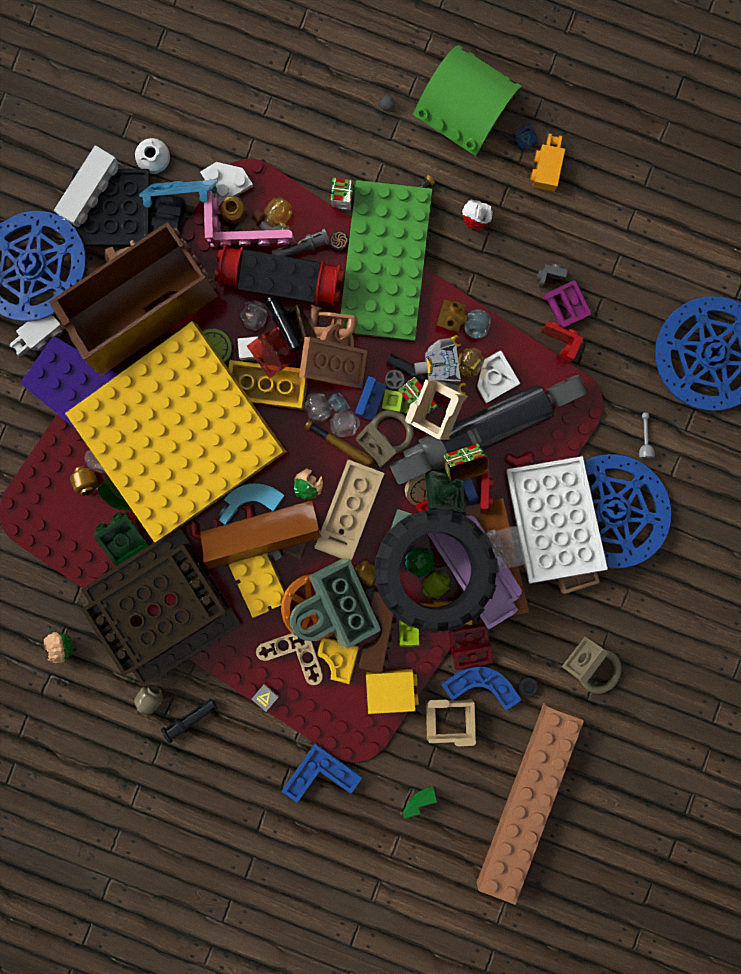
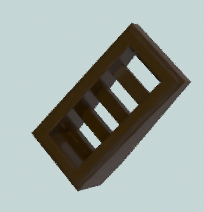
(300, 324)

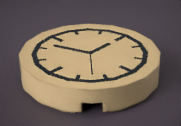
(416, 490)

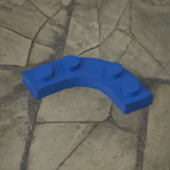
(482, 677)

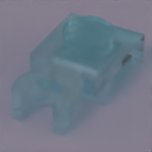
(338, 403)

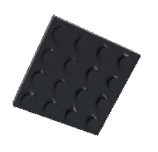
(119, 211)

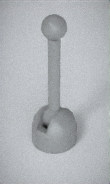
(646, 450)

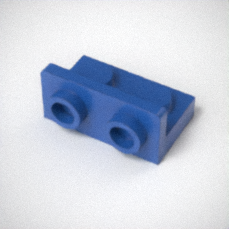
(370, 399)

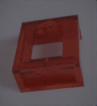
(272, 353)

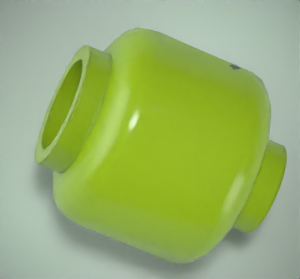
(436, 585)

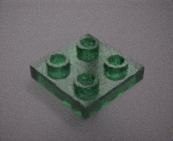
(444, 493)

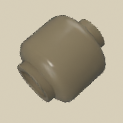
(148, 699)

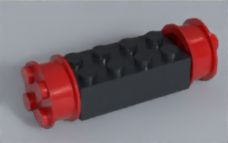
(279, 275)

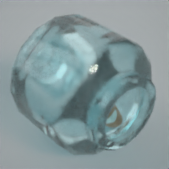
(477, 323)

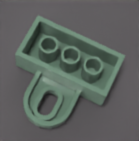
(338, 606)

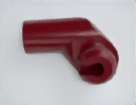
(524, 460)

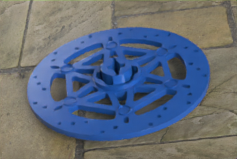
(34, 264)
(702, 354)
(623, 508)

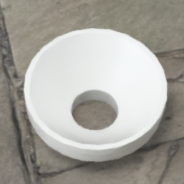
(158, 162)

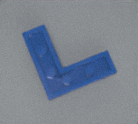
(320, 760)

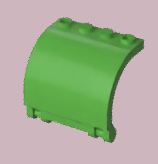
(465, 99)

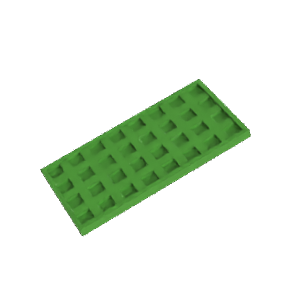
(386, 259)

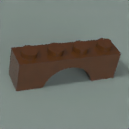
(373, 655)

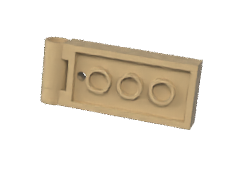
(349, 510)

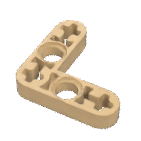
(300, 649)

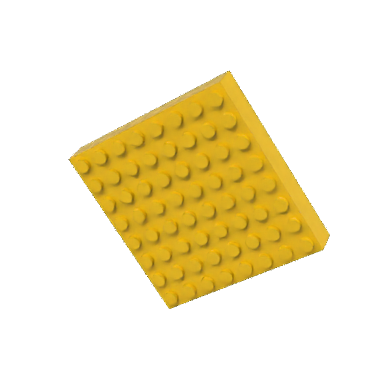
(175, 432)

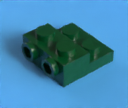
(120, 538)

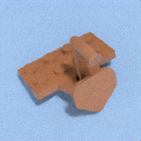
(333, 353)

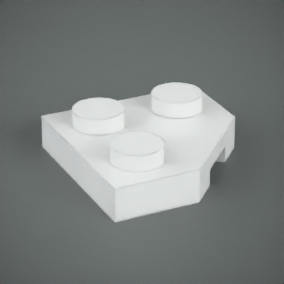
(231, 180)
(496, 377)

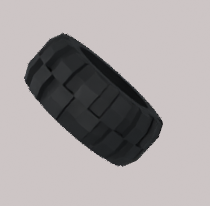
(481, 582)

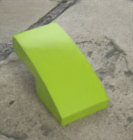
(395, 401)
(408, 635)

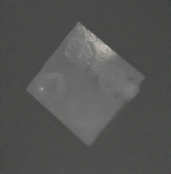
(509, 547)

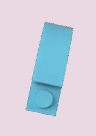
(251, 492)

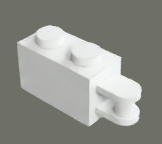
(37, 334)

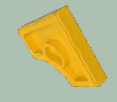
(340, 659)

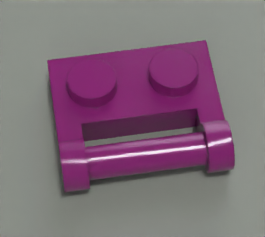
(573, 302)

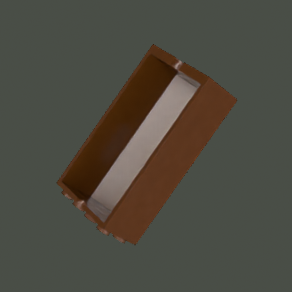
(109, 305)

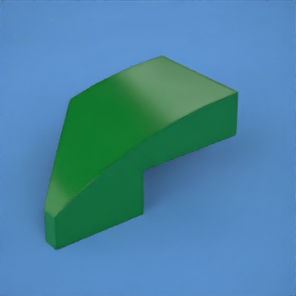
(419, 799)

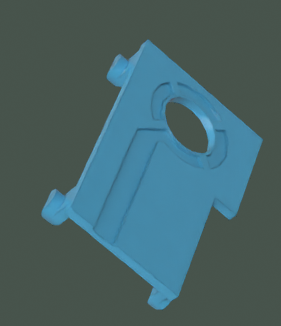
(179, 187)

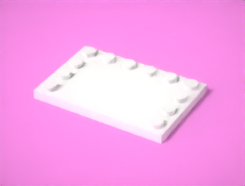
(556, 519)

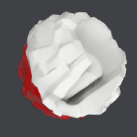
(477, 214)

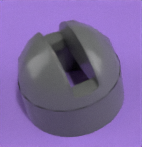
(387, 103)

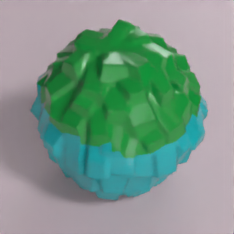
(419, 562)

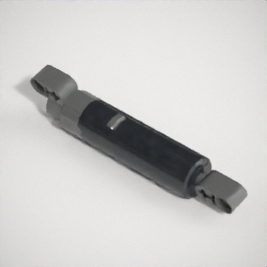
(488, 427)

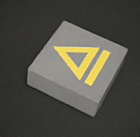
(265, 697)

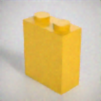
(391, 691)

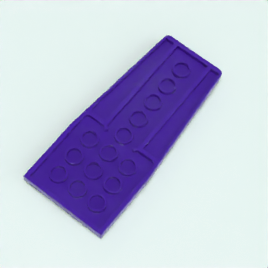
(63, 378)

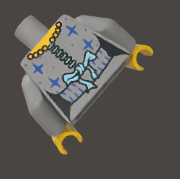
(442, 363)

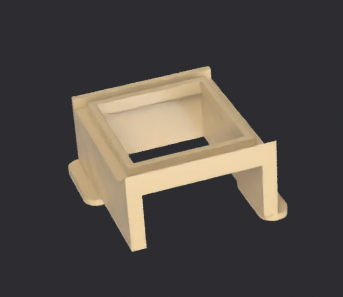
(418, 411)
(459, 739)

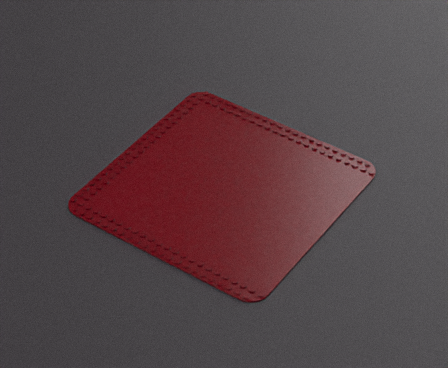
(59, 525)

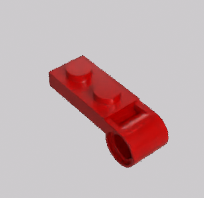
(486, 484)

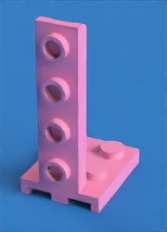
(216, 237)

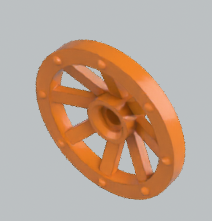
(289, 595)

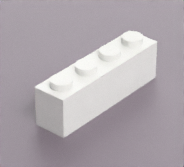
(87, 186)

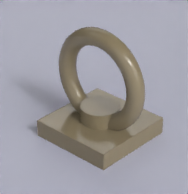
(377, 444)
(586, 660)

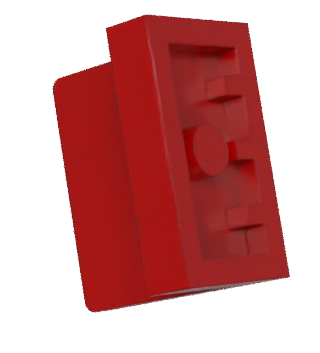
(569, 337)

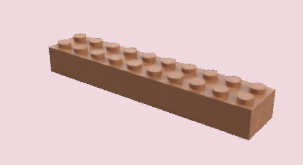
(529, 803)

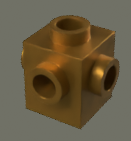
(452, 315)

